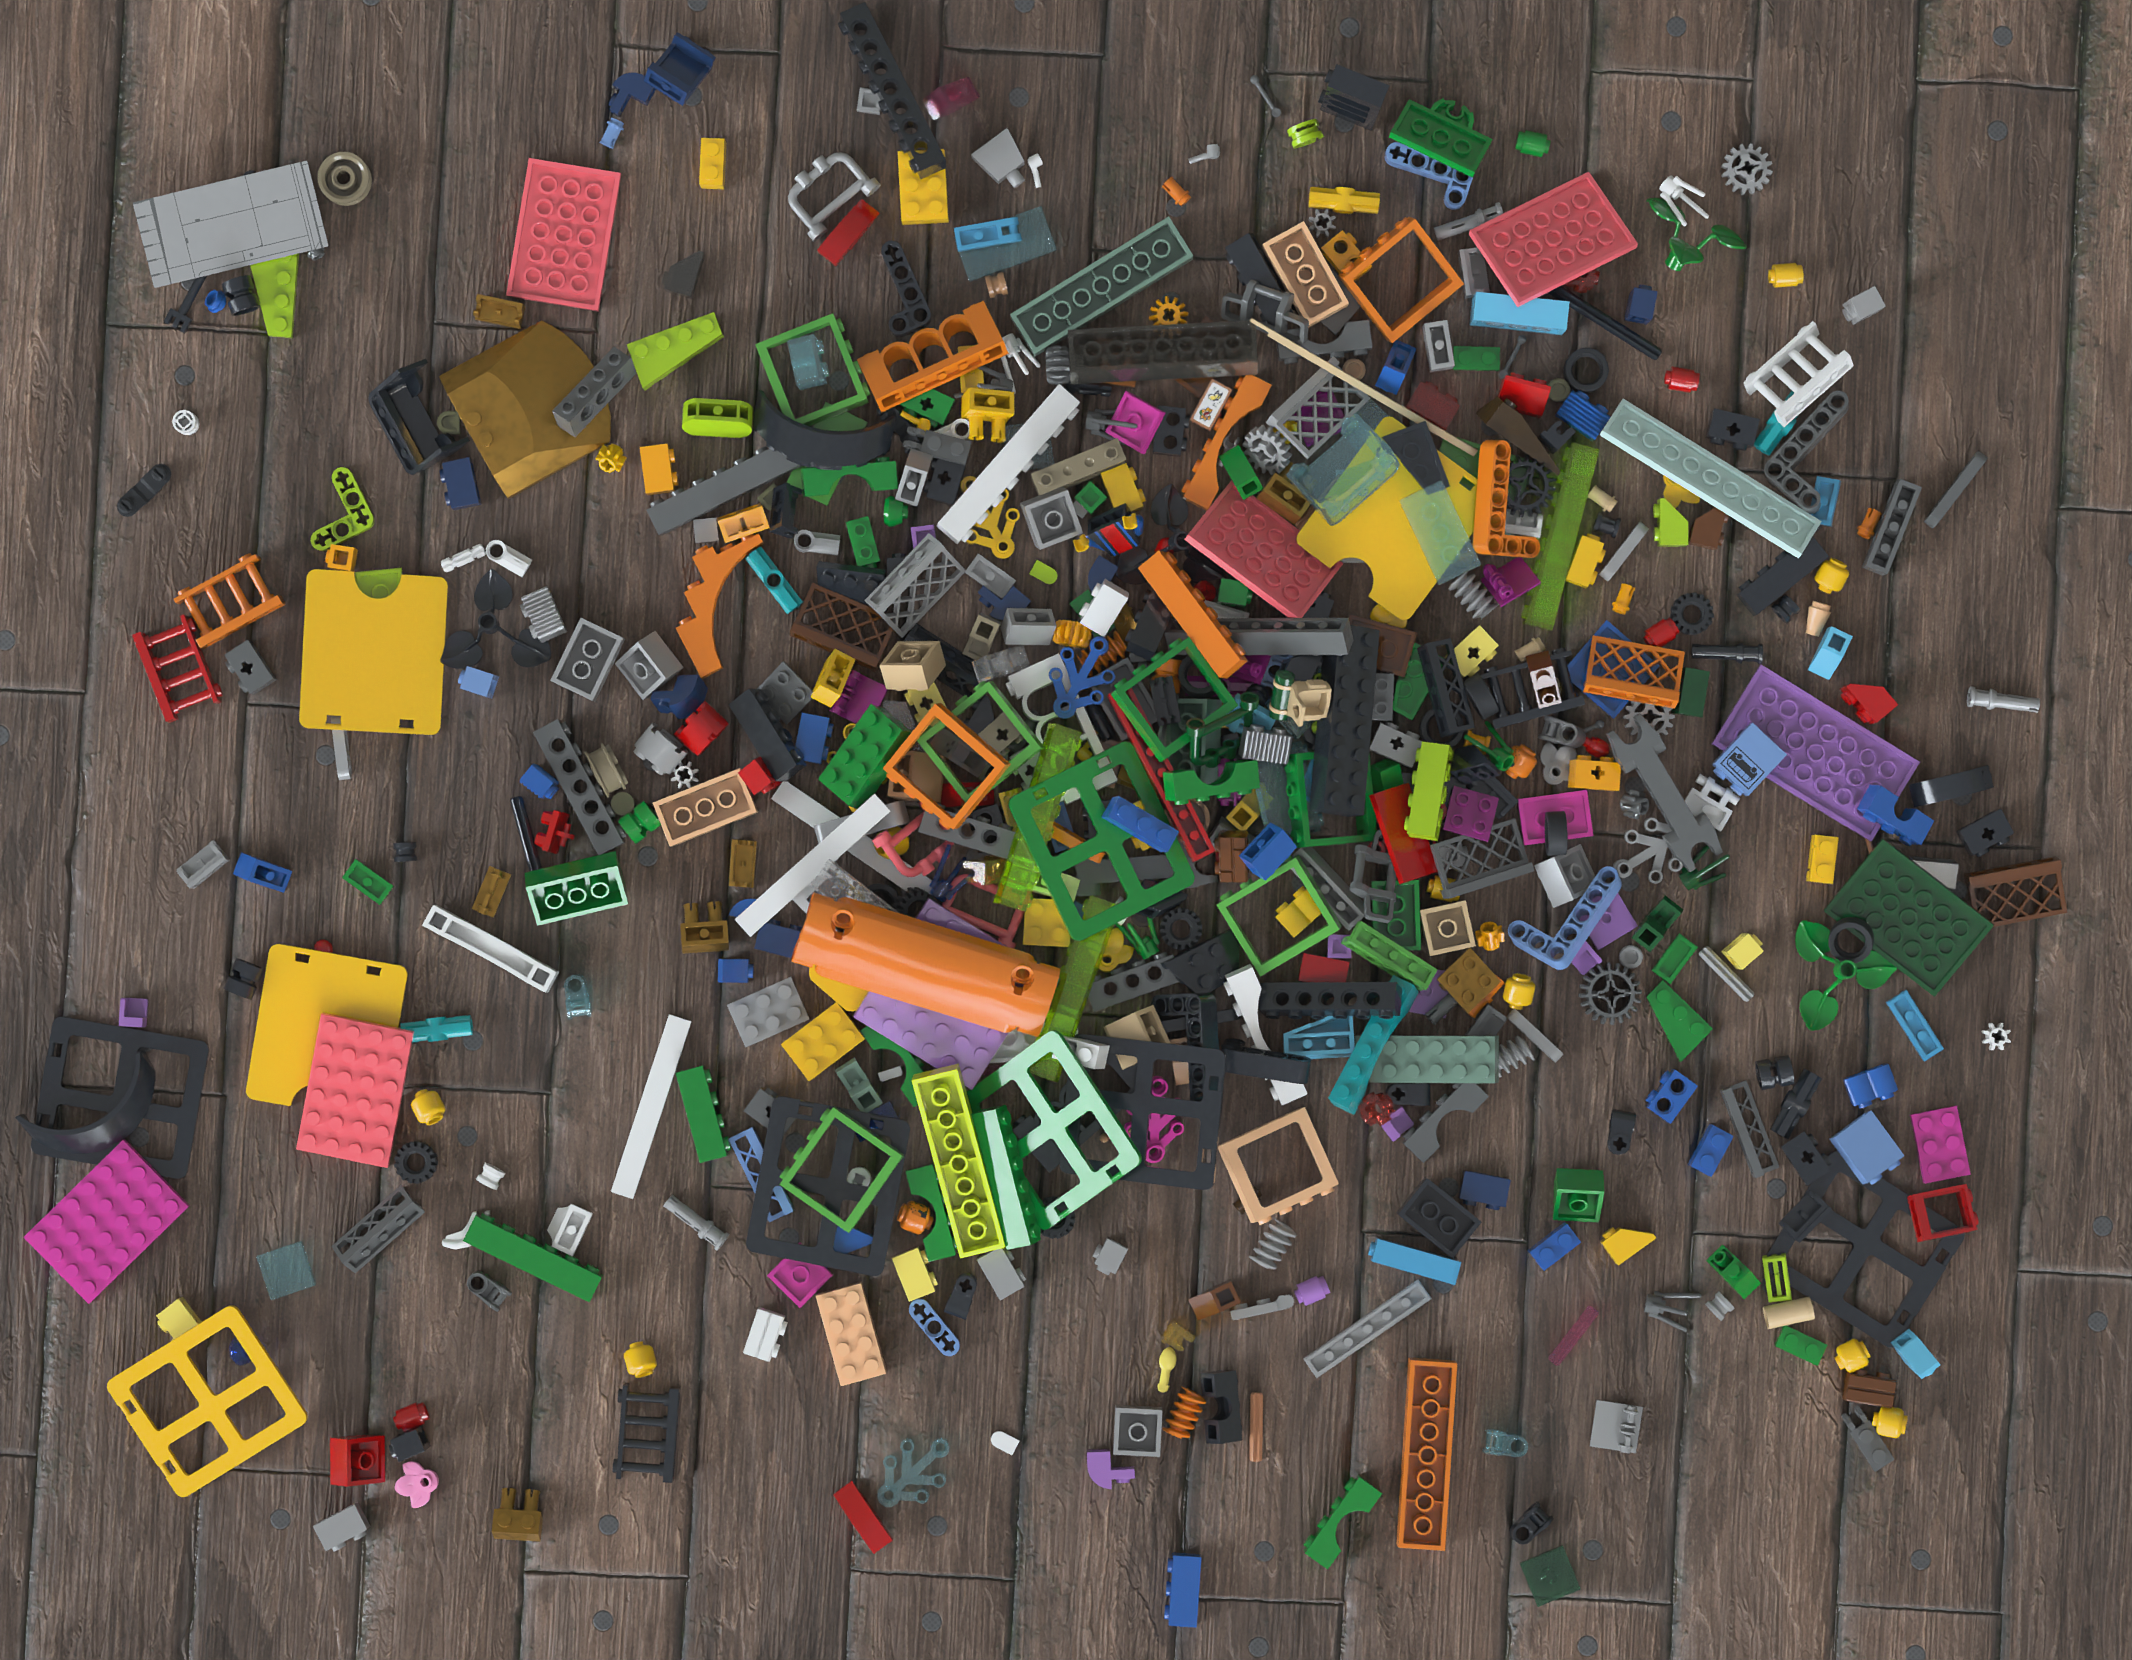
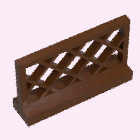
(829, 642)
(2018, 872)

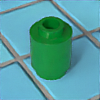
(1532, 143)

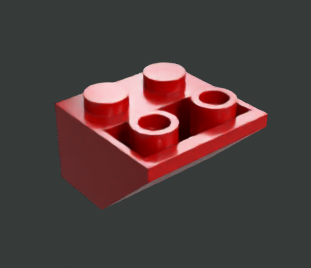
(1527, 395)
(1869, 701)

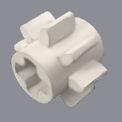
(687, 781)
(1991, 1040)

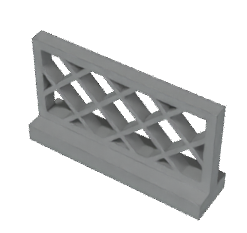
(1301, 397)
(906, 576)

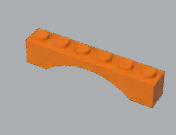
(1248, 398)

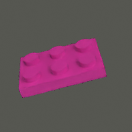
(1533, 812)
(1940, 1144)

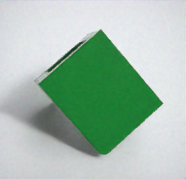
(1090, 498)
(1386, 775)

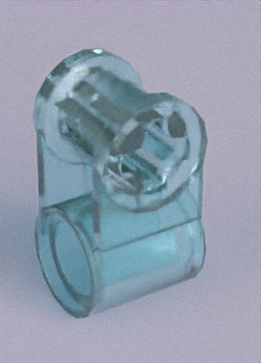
(577, 998)
(1503, 1443)

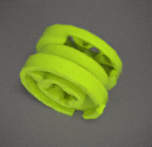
(1305, 133)

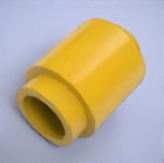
(1785, 275)
(1434, 887)

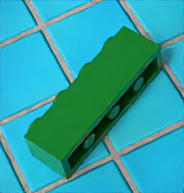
(702, 1113)

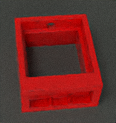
(1920, 1217)

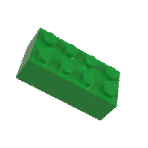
(859, 763)
(576, 888)

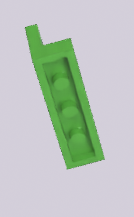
(1389, 956)

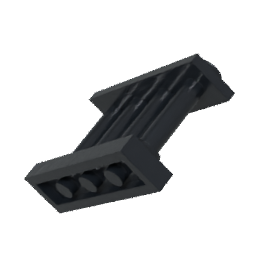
(1526, 711)
(667, 1422)

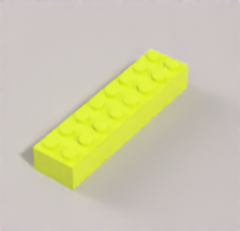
(958, 1160)

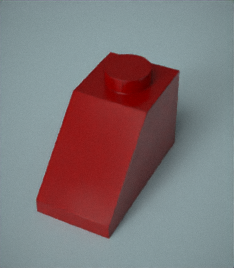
(951, 798)

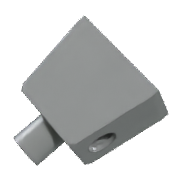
(1001, 159)

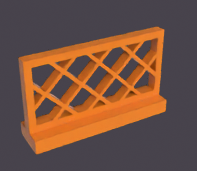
(1629, 690)

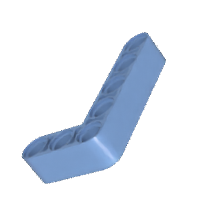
(1571, 925)

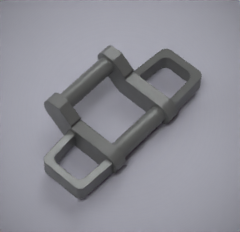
(1282, 314)
(1365, 853)

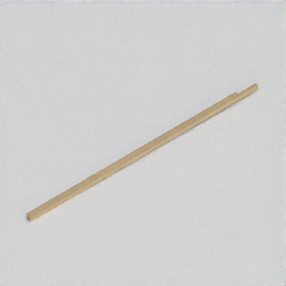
(1365, 388)

